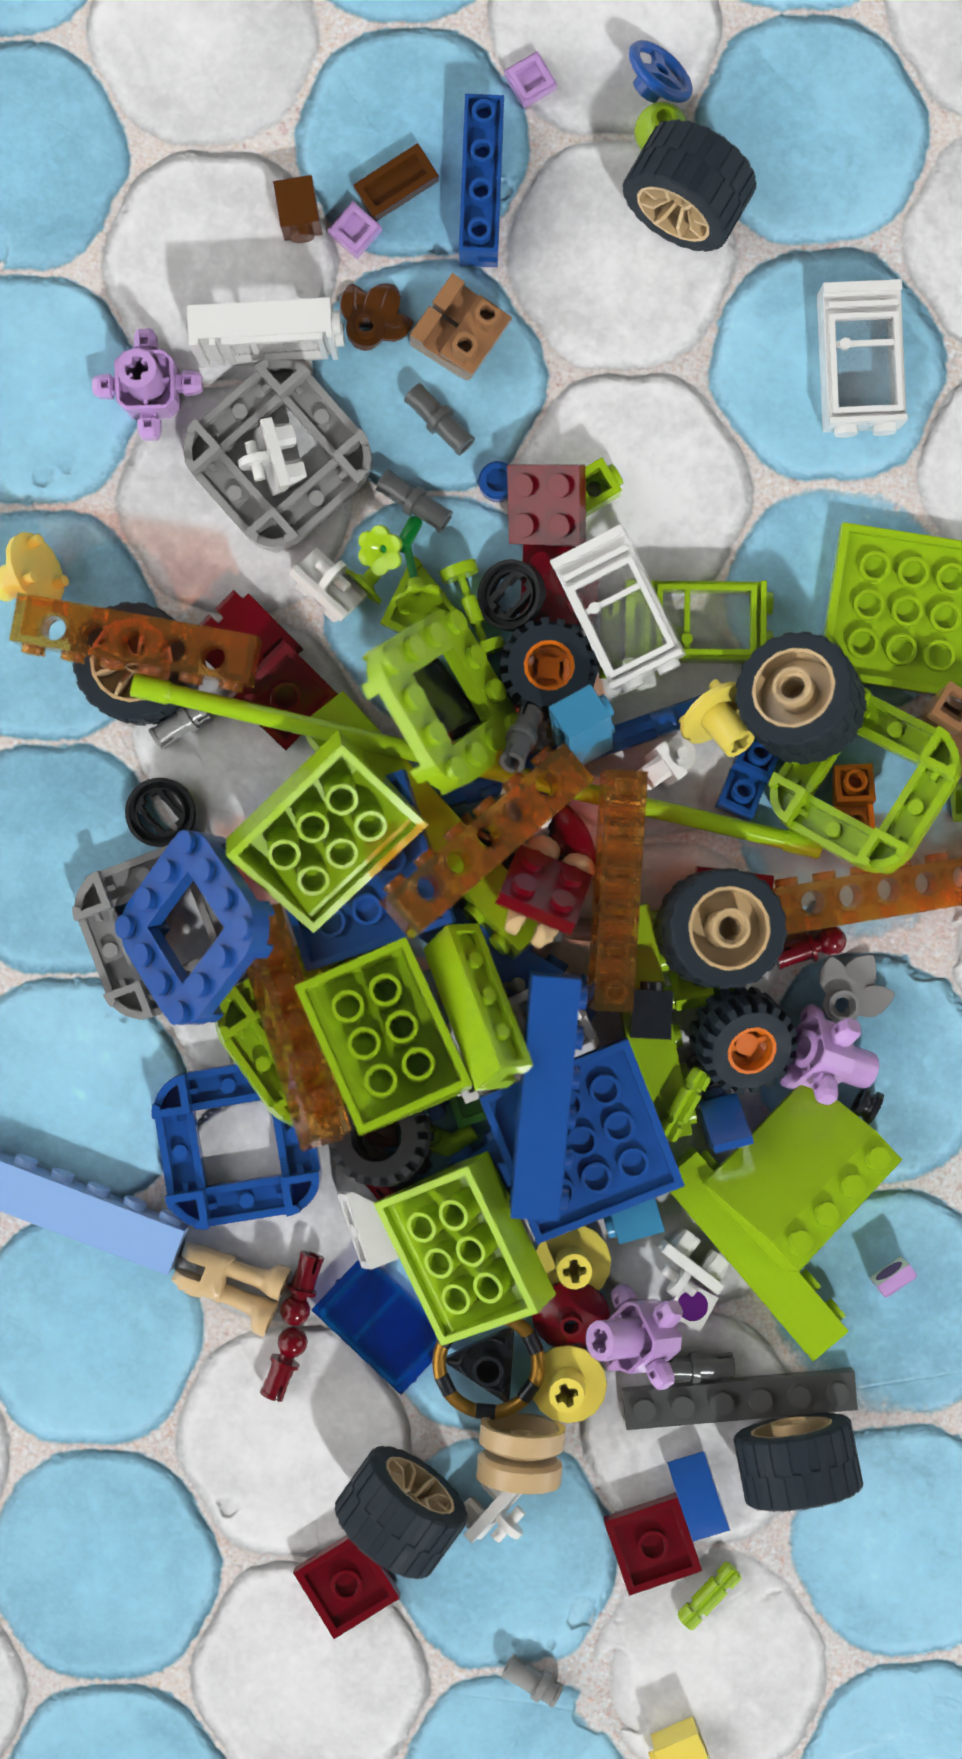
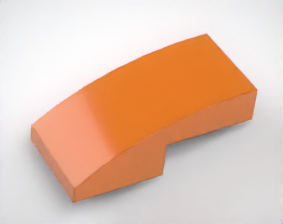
(854, 791)

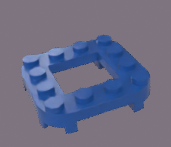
(244, 937)
(184, 1164)

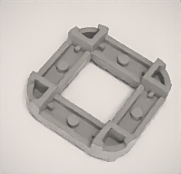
(238, 415)
(97, 912)

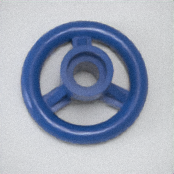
(656, 79)

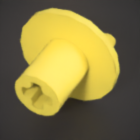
(31, 569)
(717, 718)
(576, 1259)
(571, 1384)

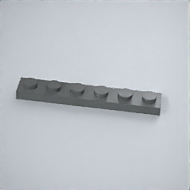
(740, 1398)

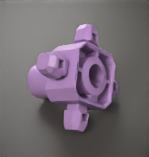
(147, 384)
(828, 1056)
(638, 1336)

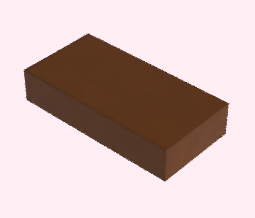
(396, 182)

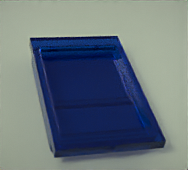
(380, 1324)

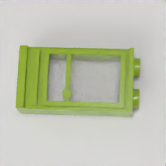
(717, 618)

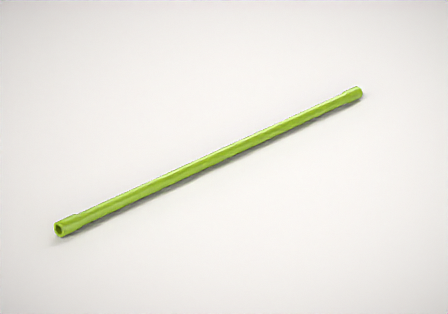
(166, 692)

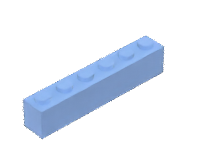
(90, 1213)

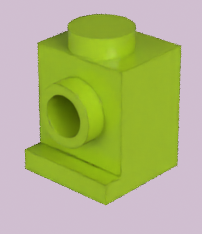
(607, 479)

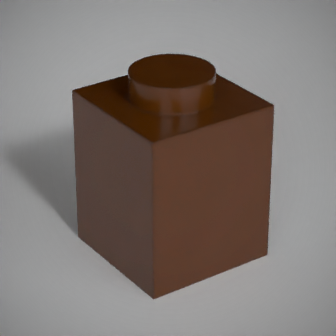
(298, 209)

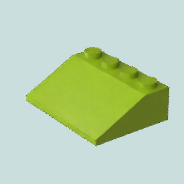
(324, 832)
(383, 1036)
(801, 1176)
(465, 1250)

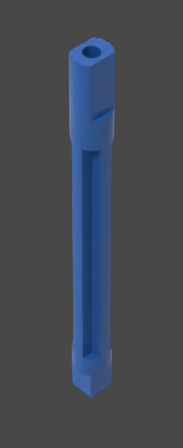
(626, 735)

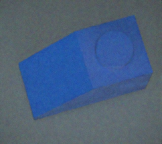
(723, 1120)

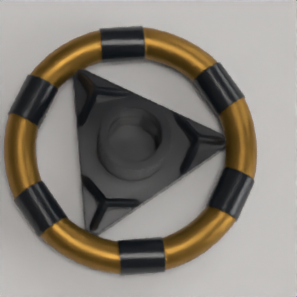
(490, 1366)

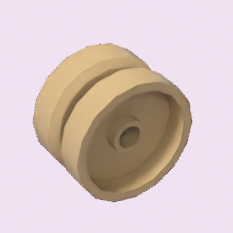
(521, 1454)

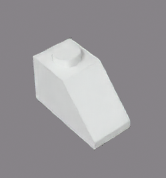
(366, 1231)

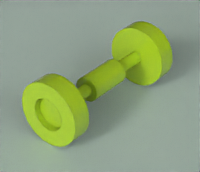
(458, 573)

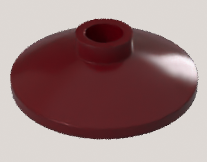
(571, 834)
(580, 1305)

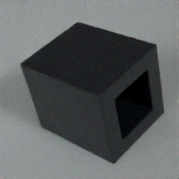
(651, 1012)

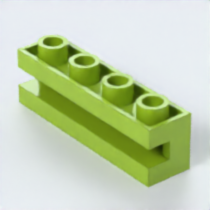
(477, 1006)

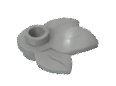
(856, 985)

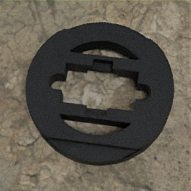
(489, 596)
(136, 802)

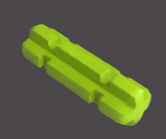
(685, 1103)
(709, 1595)

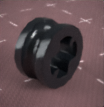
(867, 1104)

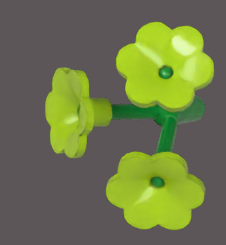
(382, 552)

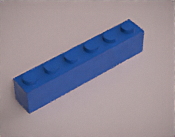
(545, 1096)

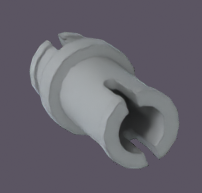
(177, 725)
(533, 1681)

